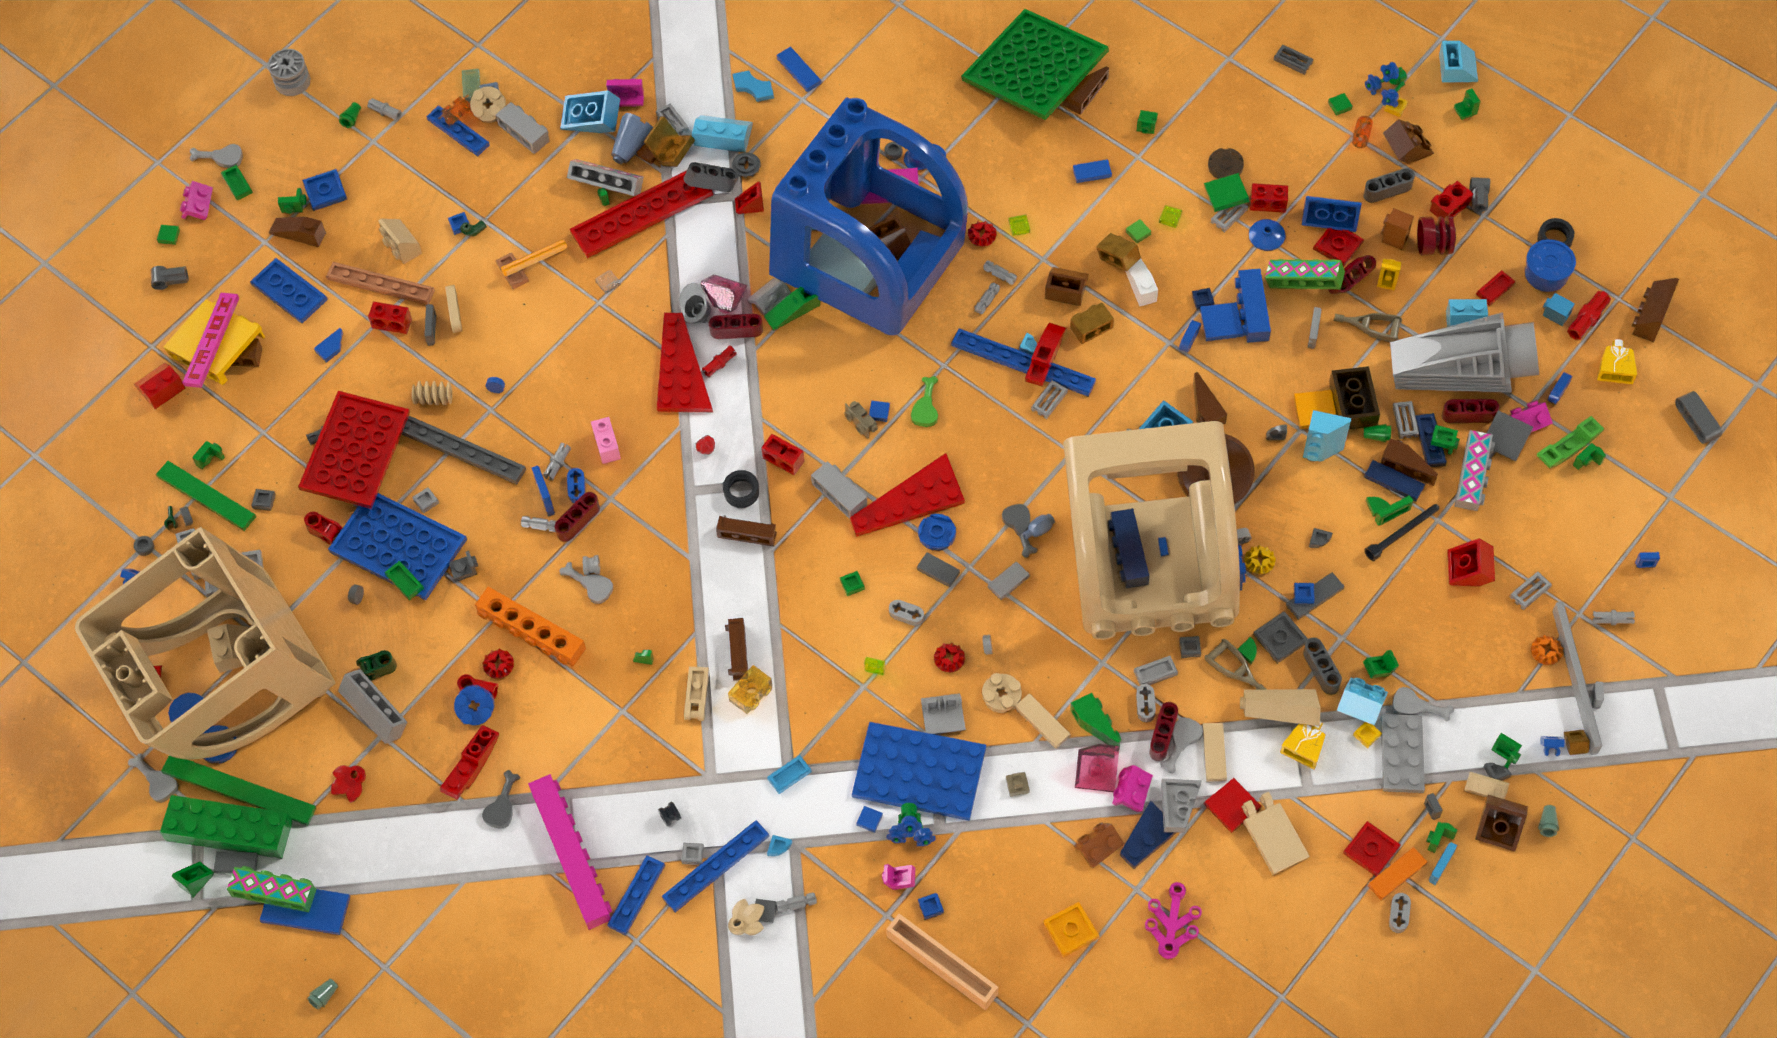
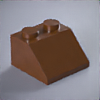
(1501, 822)

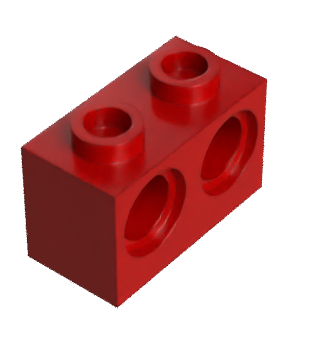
(1269, 198)
(1454, 198)
(390, 317)
(783, 454)

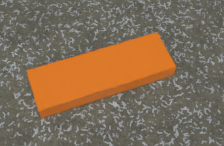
(1397, 873)

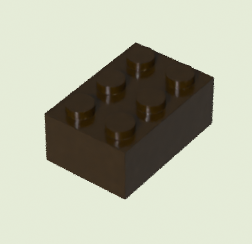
(1355, 396)

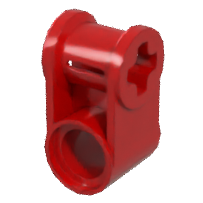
(324, 528)

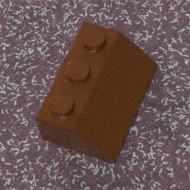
(1654, 308)

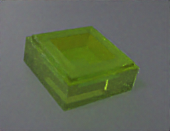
(1170, 216)
(1019, 225)
(874, 666)

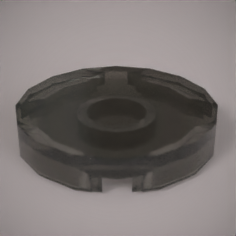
(1225, 163)

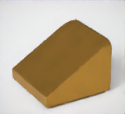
(1576, 742)

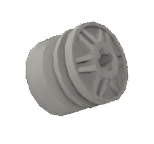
(289, 72)

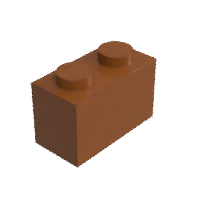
(1396, 228)

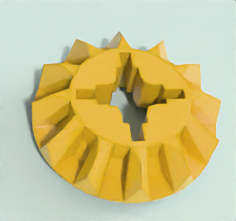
(1253, 563)

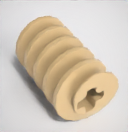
(432, 393)

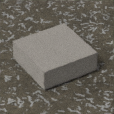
(425, 500)
(1597, 694)
(692, 853)

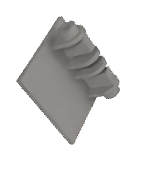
(943, 714)

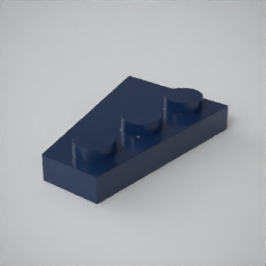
(1146, 837)

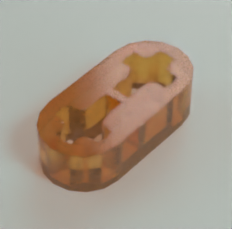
(1360, 131)

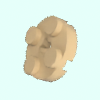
(480, 97)
(1001, 682)

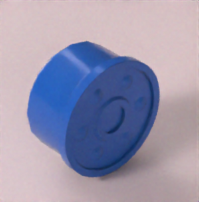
(1549, 265)

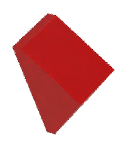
(750, 200)

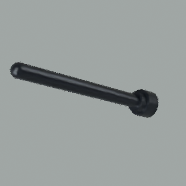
(1374, 551)

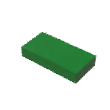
(236, 182)
(1394, 510)
(404, 580)

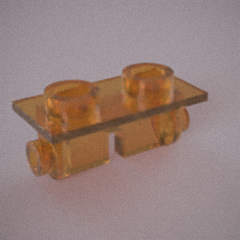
(451, 113)

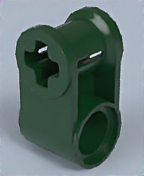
(375, 666)

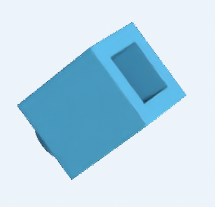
(1558, 309)

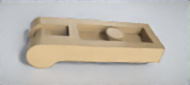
(696, 693)

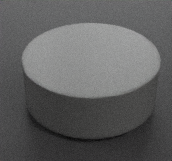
(987, 644)

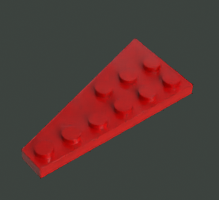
(680, 378)
(922, 494)

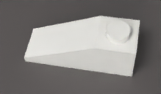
(1142, 283)

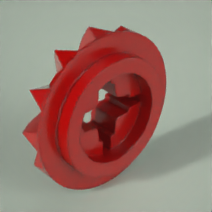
(987, 238)
(945, 664)
(504, 668)

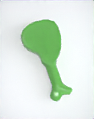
(923, 412)

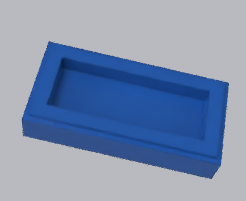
(1092, 171)

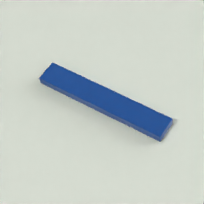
(715, 866)

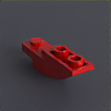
(1045, 354)
(471, 762)

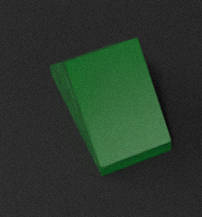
(193, 877)

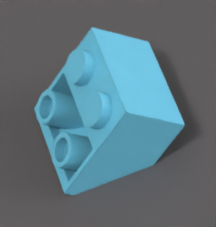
(1457, 62)
(1362, 700)

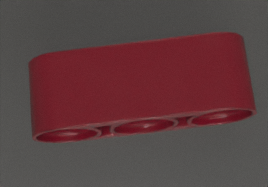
(1358, 271)
(744, 324)
(1461, 412)
(573, 524)
(1167, 723)

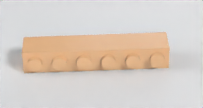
(942, 962)

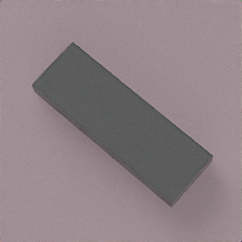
(1323, 591)

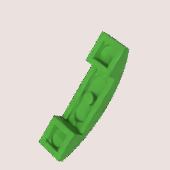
(1571, 444)

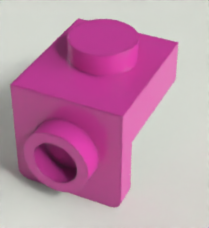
(899, 877)

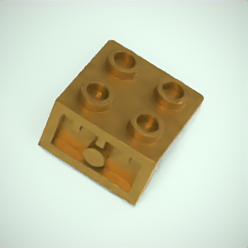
(667, 144)

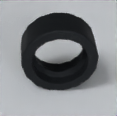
(1557, 224)
(741, 475)

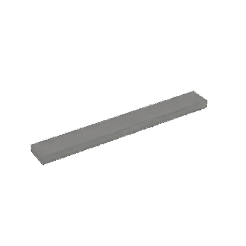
(1577, 677)

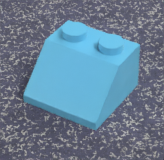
(1465, 310)

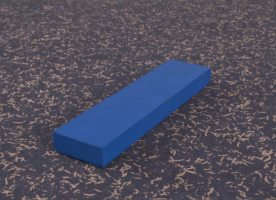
(459, 132)
(636, 895)

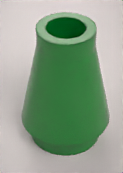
(349, 116)
(1378, 432)

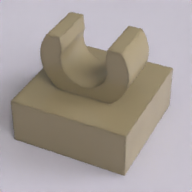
(1017, 784)

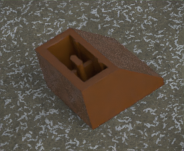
(1408, 141)
(893, 235)
(1066, 286)

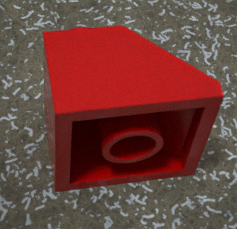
(160, 385)
(1471, 564)

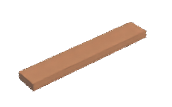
(380, 283)

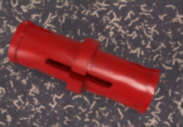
(719, 361)

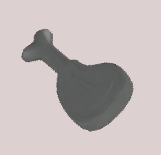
(1018, 518)
(500, 812)

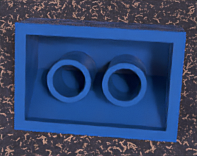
(1331, 213)

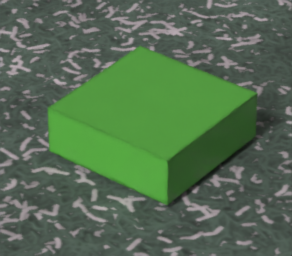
(1138, 231)

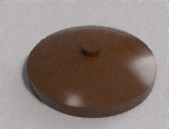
(1240, 465)

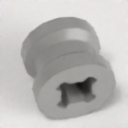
(591, 565)

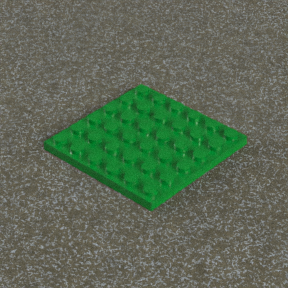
(1035, 64)

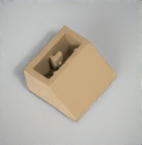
(400, 239)

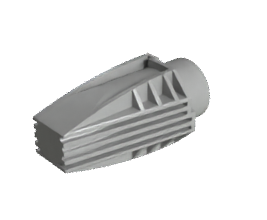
(1466, 357)

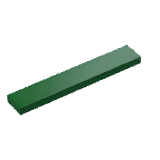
(206, 495)

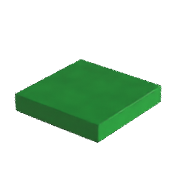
(1226, 192)

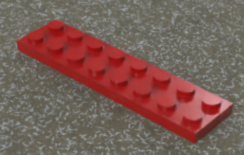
(637, 214)

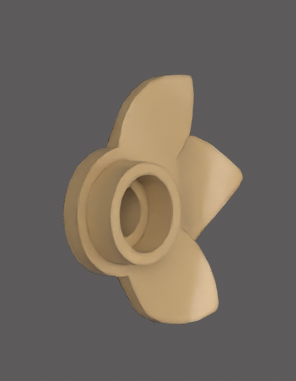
(748, 916)

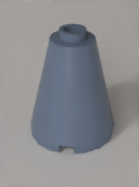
(629, 137)

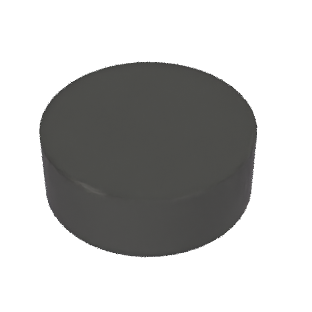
(893, 151)
(186, 516)
(144, 545)
(355, 594)

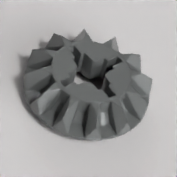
(740, 161)

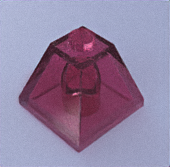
(723, 292)
(1097, 767)

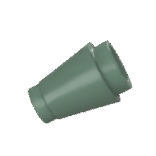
(1549, 823)
(321, 995)

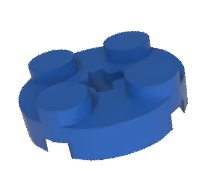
(479, 695)

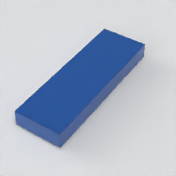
(798, 69)

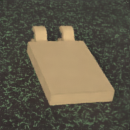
(1274, 835)

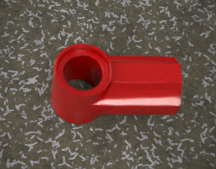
(468, 679)

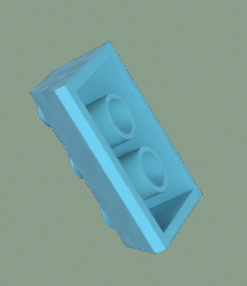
(721, 133)
(1325, 436)

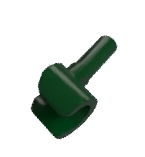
(170, 519)

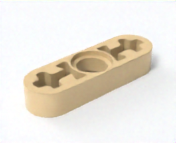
(453, 307)

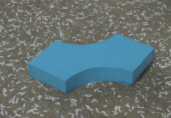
(747, 83)

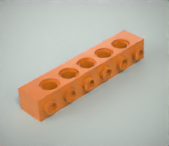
(492, 600)

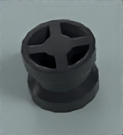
(669, 813)

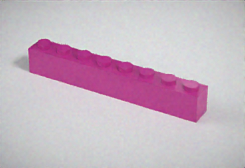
(569, 851)

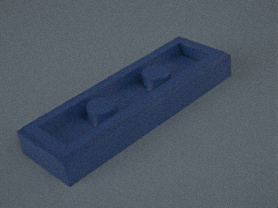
(1433, 455)
(1394, 480)

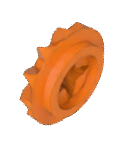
(1552, 656)

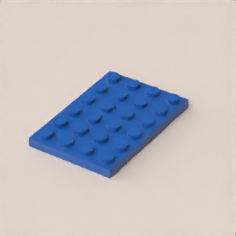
(395, 533)
(919, 769)

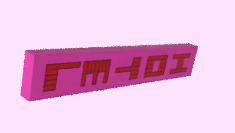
(211, 340)

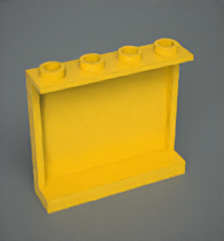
(235, 340)

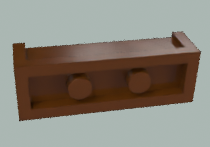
(746, 531)
(738, 648)

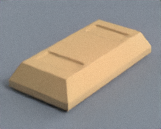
(1485, 785)

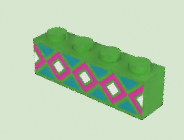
(1305, 274)
(271, 889)

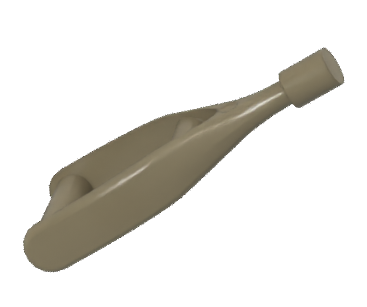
(1366, 321)
(1239, 672)

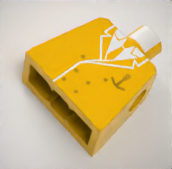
(1618, 364)
(1304, 744)

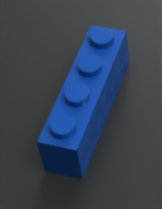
(1253, 305)

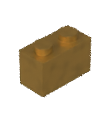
(1118, 251)
(1091, 323)

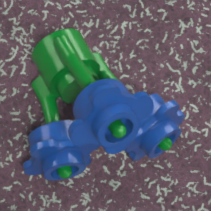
(1391, 74)
(908, 823)

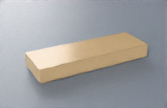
(1042, 721)
(1214, 752)

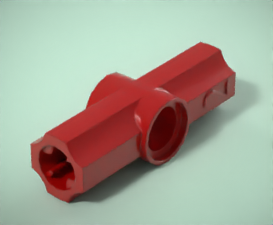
(1589, 315)

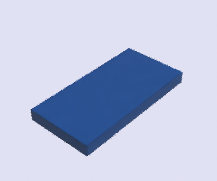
(289, 290)
(325, 914)

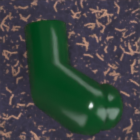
(472, 230)

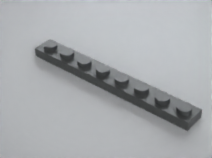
(463, 450)

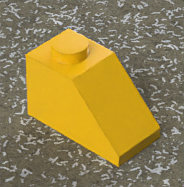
(1389, 274)

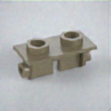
(863, 425)

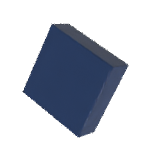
(1202, 298)

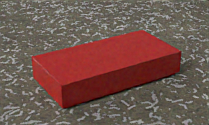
(1495, 287)

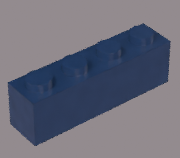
(1129, 548)

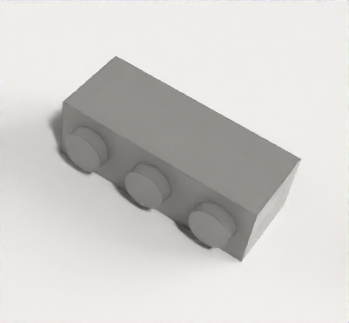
(522, 127)
(839, 489)

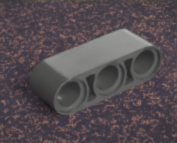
(711, 177)
(1399, 181)
(1698, 417)
(1322, 675)

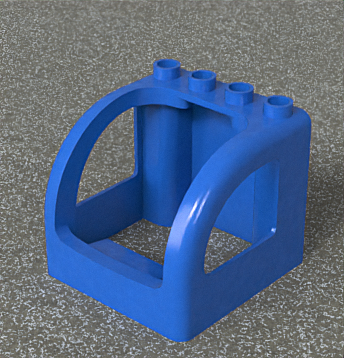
(844, 168)

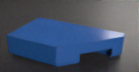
(330, 346)

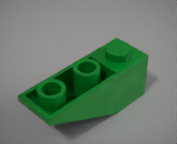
(791, 308)
(1092, 719)

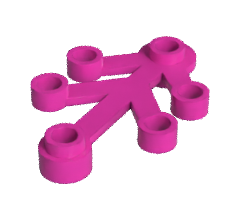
(1171, 923)

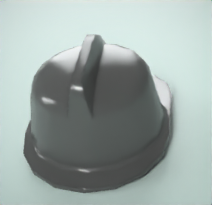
(694, 304)

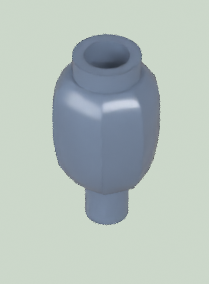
(1039, 526)

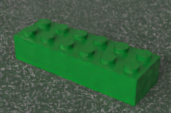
(226, 826)

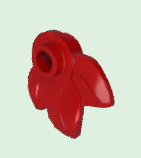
(346, 783)

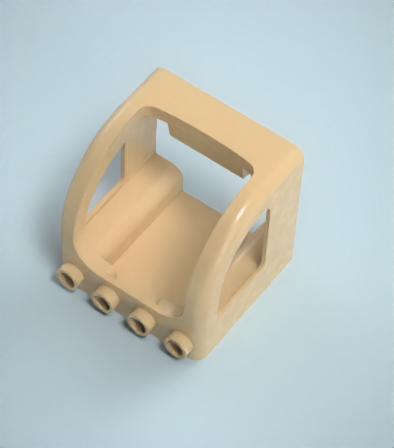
(1202, 569)
(272, 650)

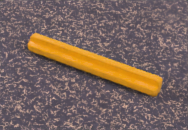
(534, 257)

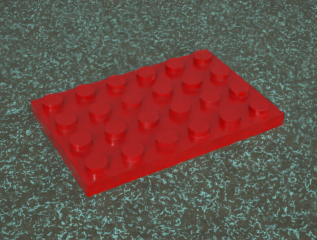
(354, 449)

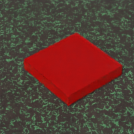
(1338, 244)
(1228, 803)
(1371, 849)

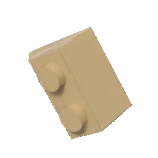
(222, 646)

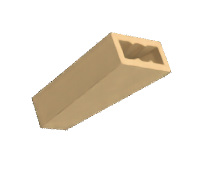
(1283, 705)

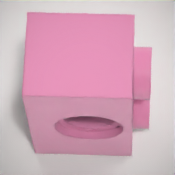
(605, 440)

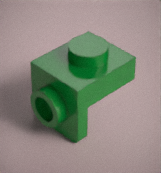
(292, 204)
(1381, 665)
(1507, 749)
(1442, 829)

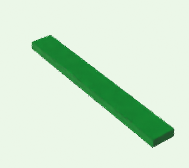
(238, 789)

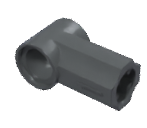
(1480, 188)
(162, 277)

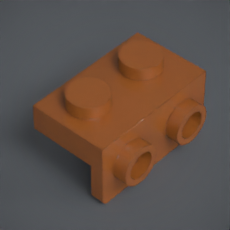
(1099, 843)

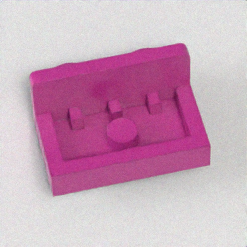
(628, 90)
(196, 200)
(1534, 414)
(1132, 788)

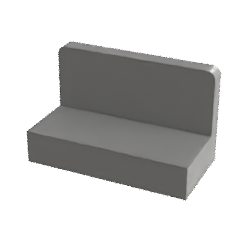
(769, 295)

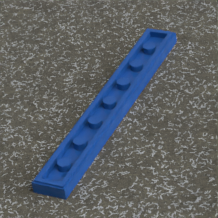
(1021, 361)

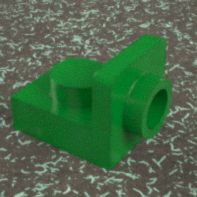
(1469, 105)
(1147, 122)
(1445, 438)
(205, 454)
(1589, 454)

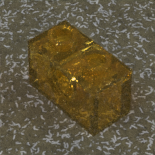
(752, 679)

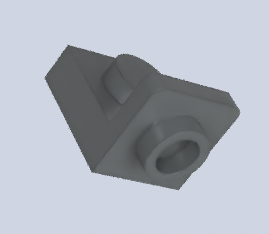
(464, 567)

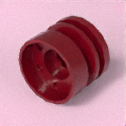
(1439, 235)

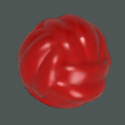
(705, 445)

